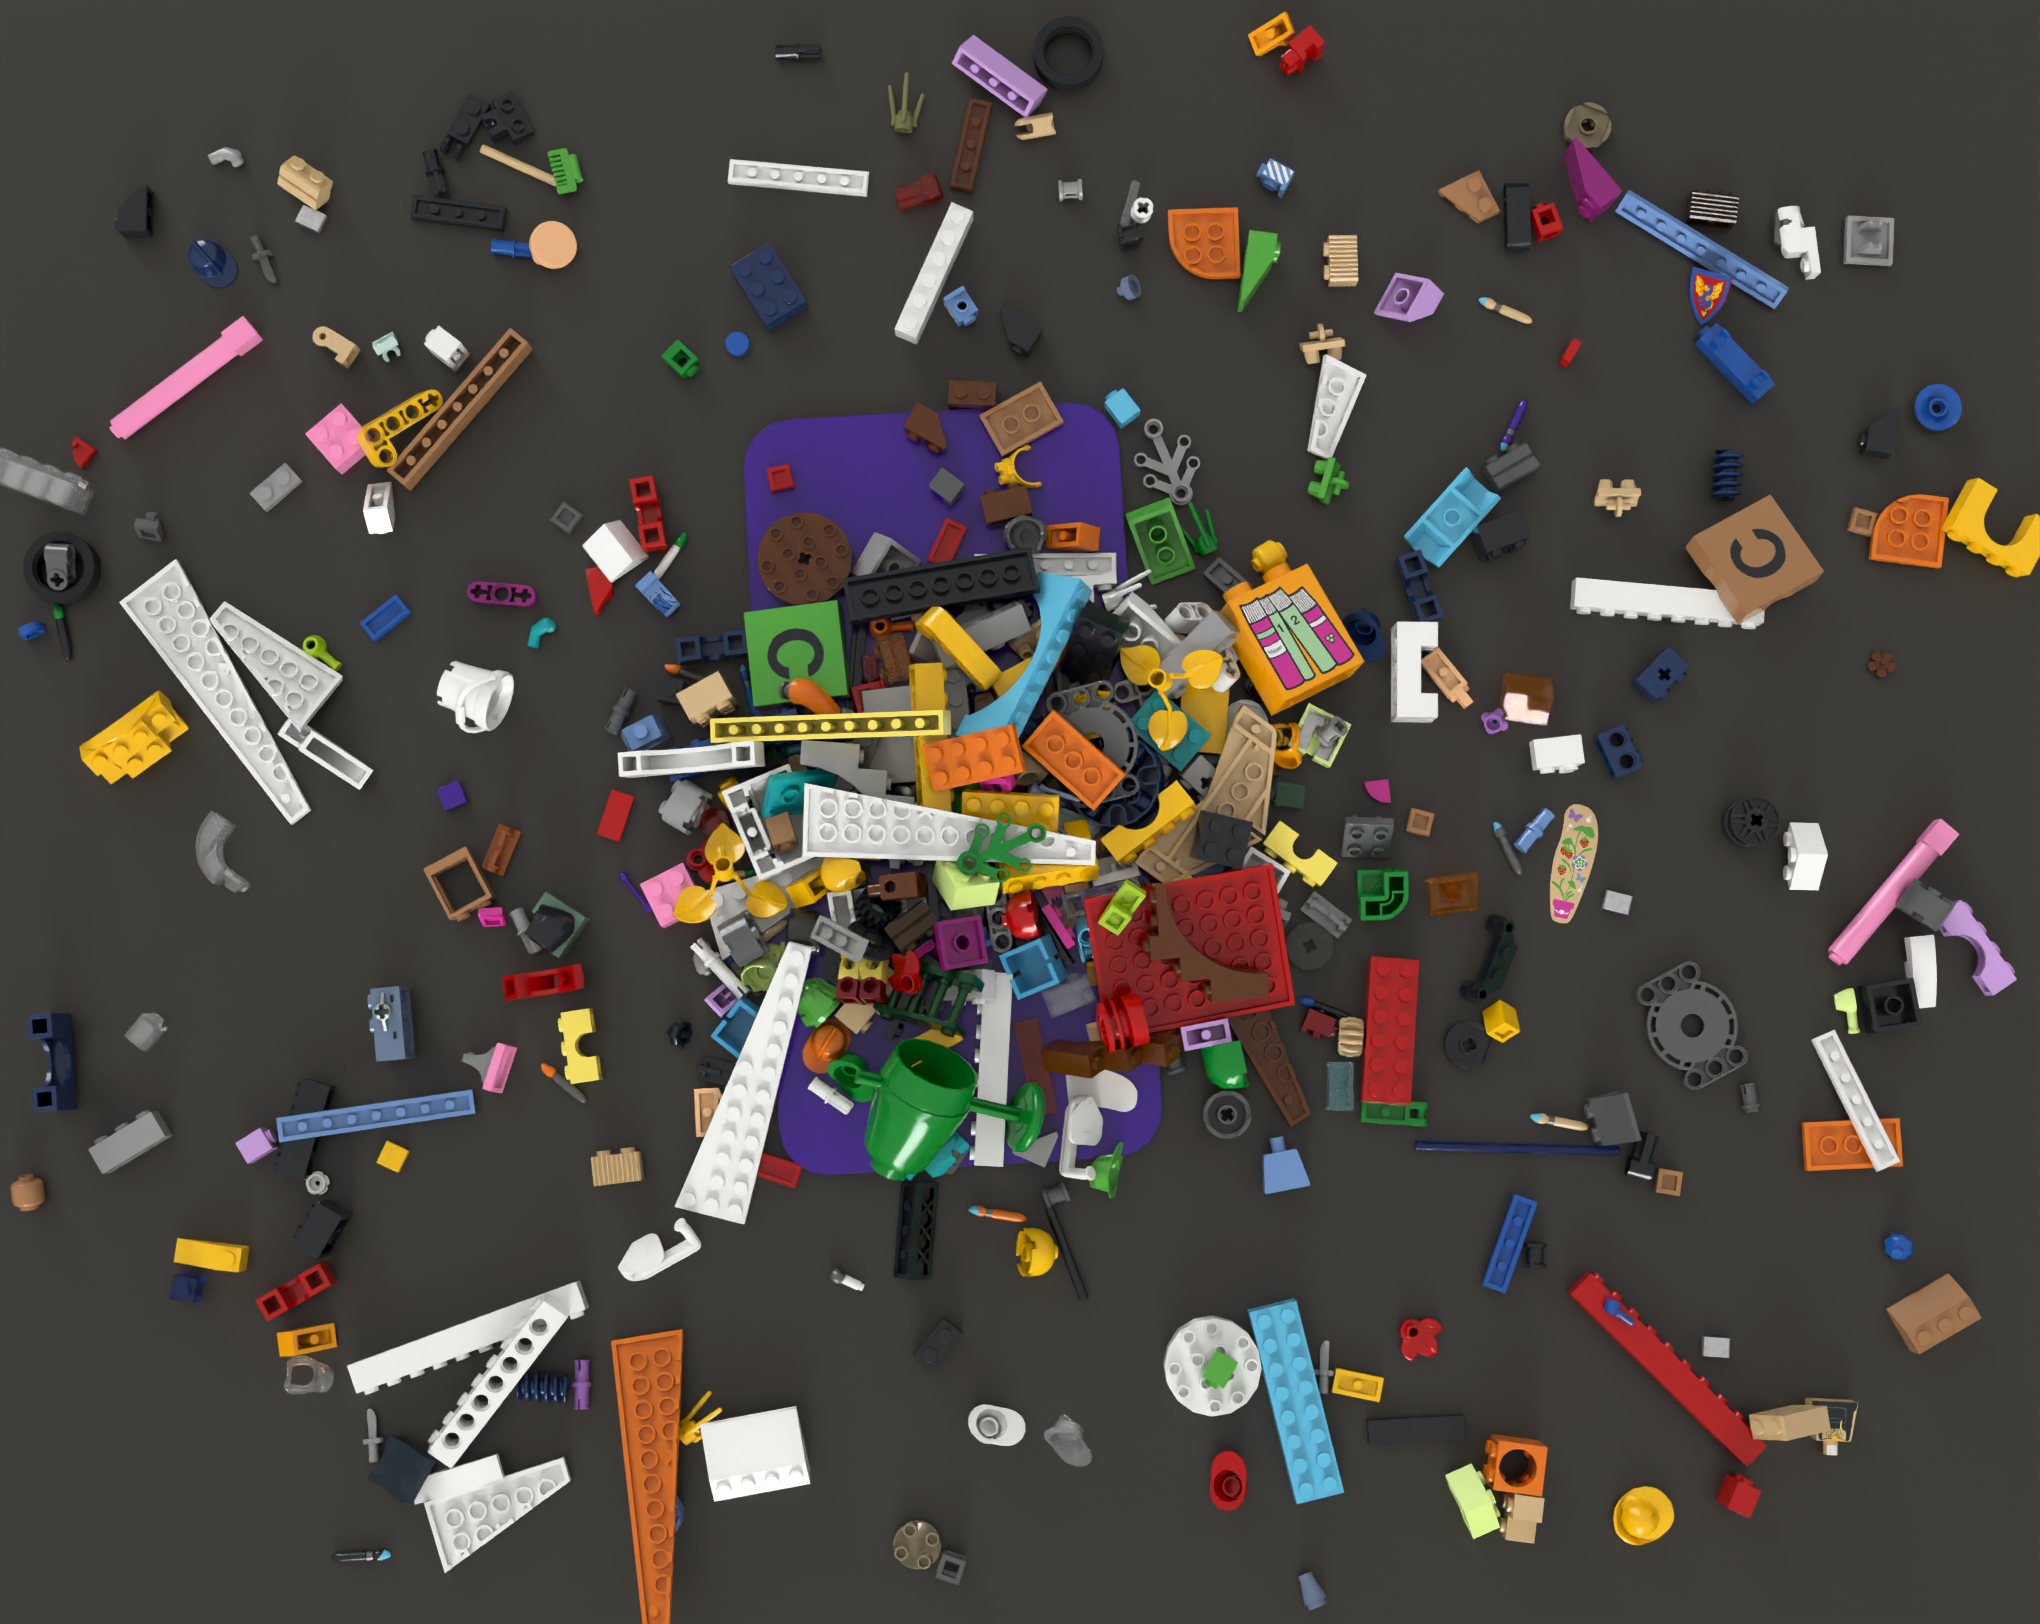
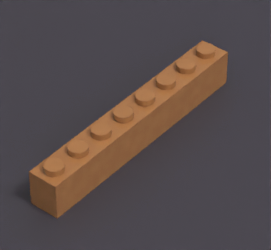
(460, 409)

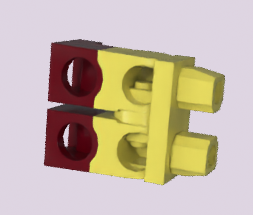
(862, 981)

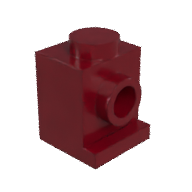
(1318, 1024)

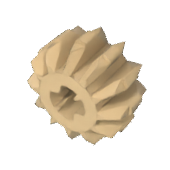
(1350, 1036)

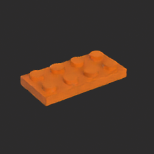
(974, 757)
(1074, 760)
(1838, 1146)

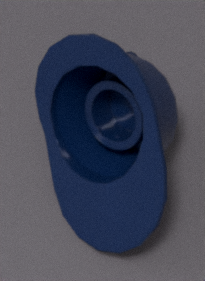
(212, 262)
(1365, 633)

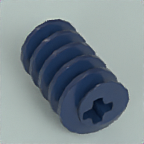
(1725, 475)
(543, 1387)

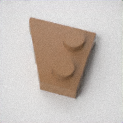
(1472, 197)

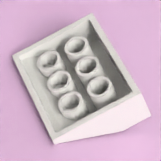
(755, 1453)

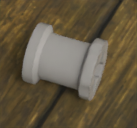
(1070, 190)
(1334, 729)

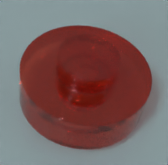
(713, 818)

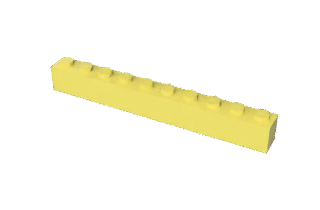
(831, 726)

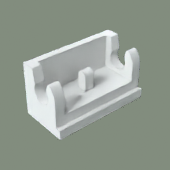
(1111, 871)

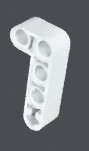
(1184, 621)

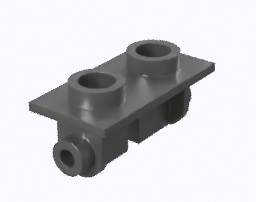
(1326, 914)

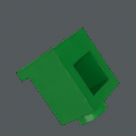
(679, 352)

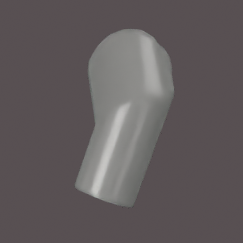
(698, 962)

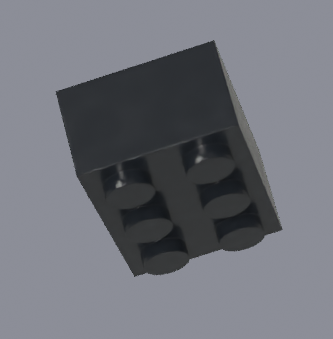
(1094, 645)

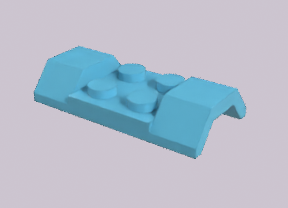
(1451, 518)

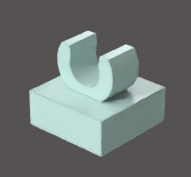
(385, 344)

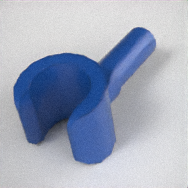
(1612, 1307)

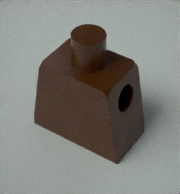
(908, 886)

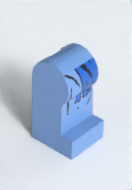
(657, 594)

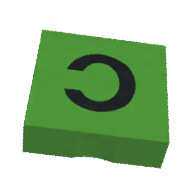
(796, 644)

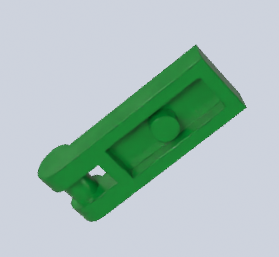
(1394, 1113)

